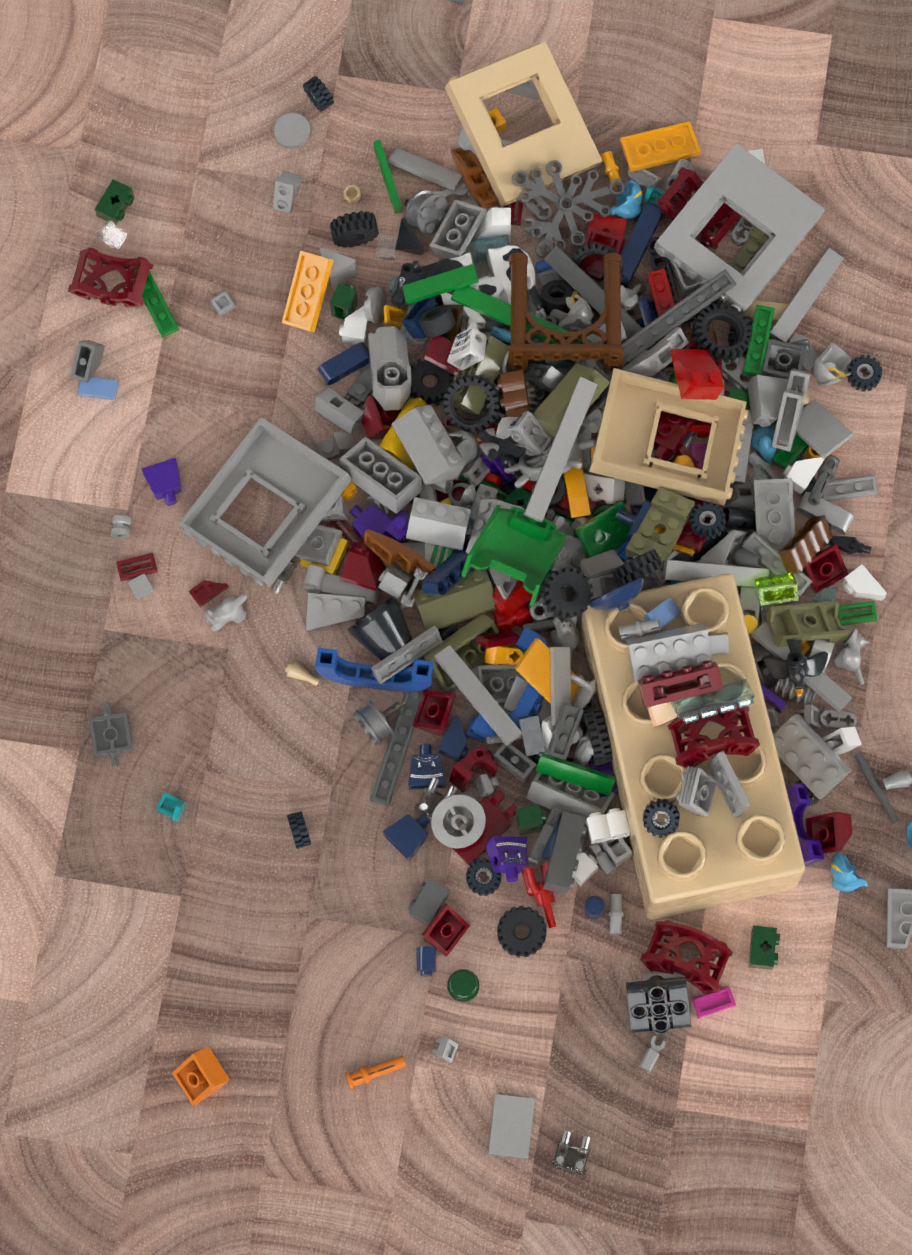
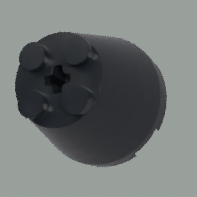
(382, 629)

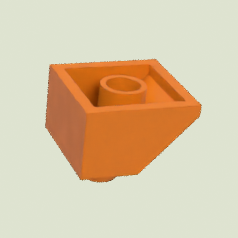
(200, 1075)

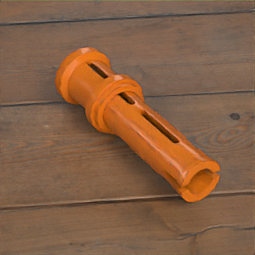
(398, 1062)

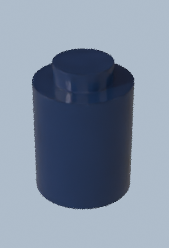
(594, 907)
(426, 960)

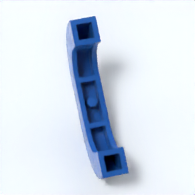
(361, 675)
(530, 701)

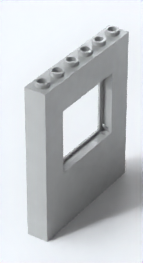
(761, 199)
(285, 469)

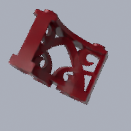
(692, 184)
(129, 297)
(700, 752)
(704, 943)

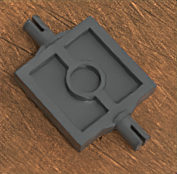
(110, 734)

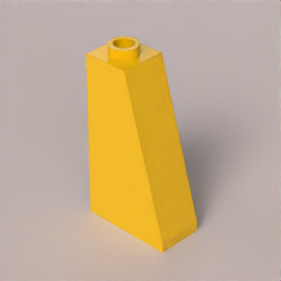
(391, 441)

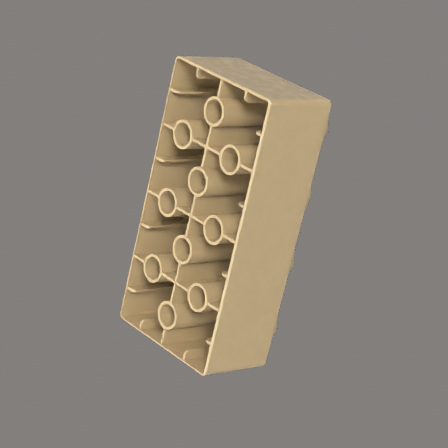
(713, 856)

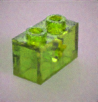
(776, 589)

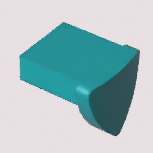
(653, 194)
(171, 806)

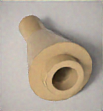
(297, 671)

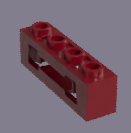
(706, 673)

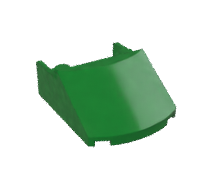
(517, 548)

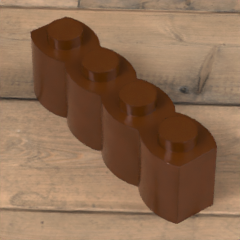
(515, 394)
(805, 544)

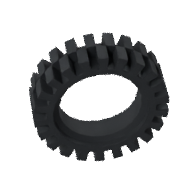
(736, 321)

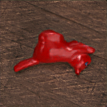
(519, 618)

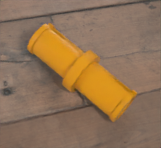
(611, 168)

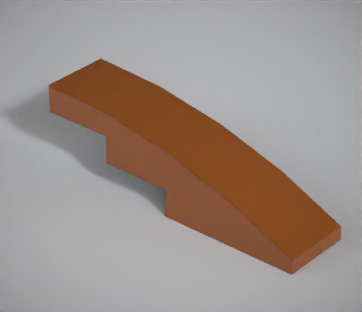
(474, 177)
(396, 552)

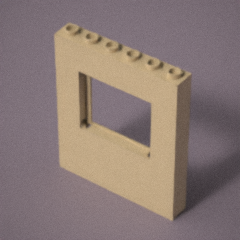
(563, 141)
(630, 430)

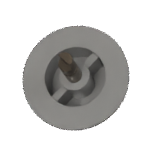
(458, 821)

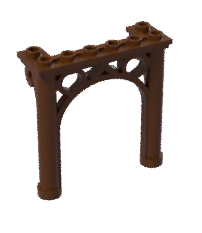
(607, 349)

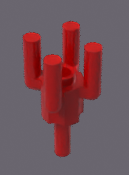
(542, 896)

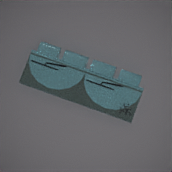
(707, 703)

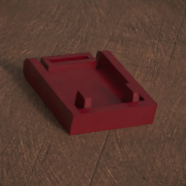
(594, 263)

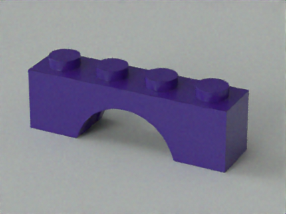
(799, 800)

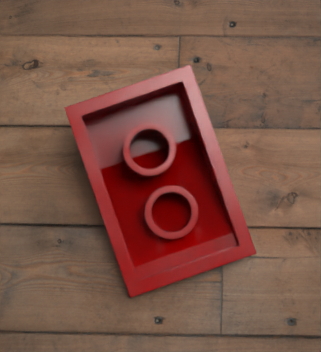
(697, 374)

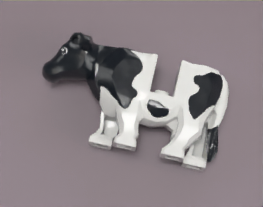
(496, 285)

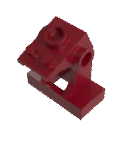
(461, 772)

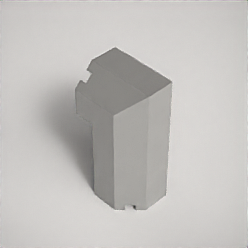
(389, 367)

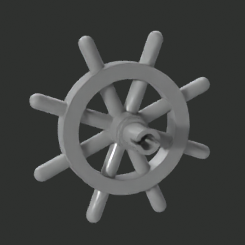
(537, 461)

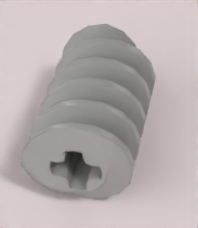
(787, 686)

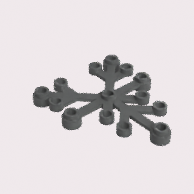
(585, 197)

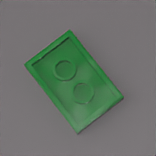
(603, 531)

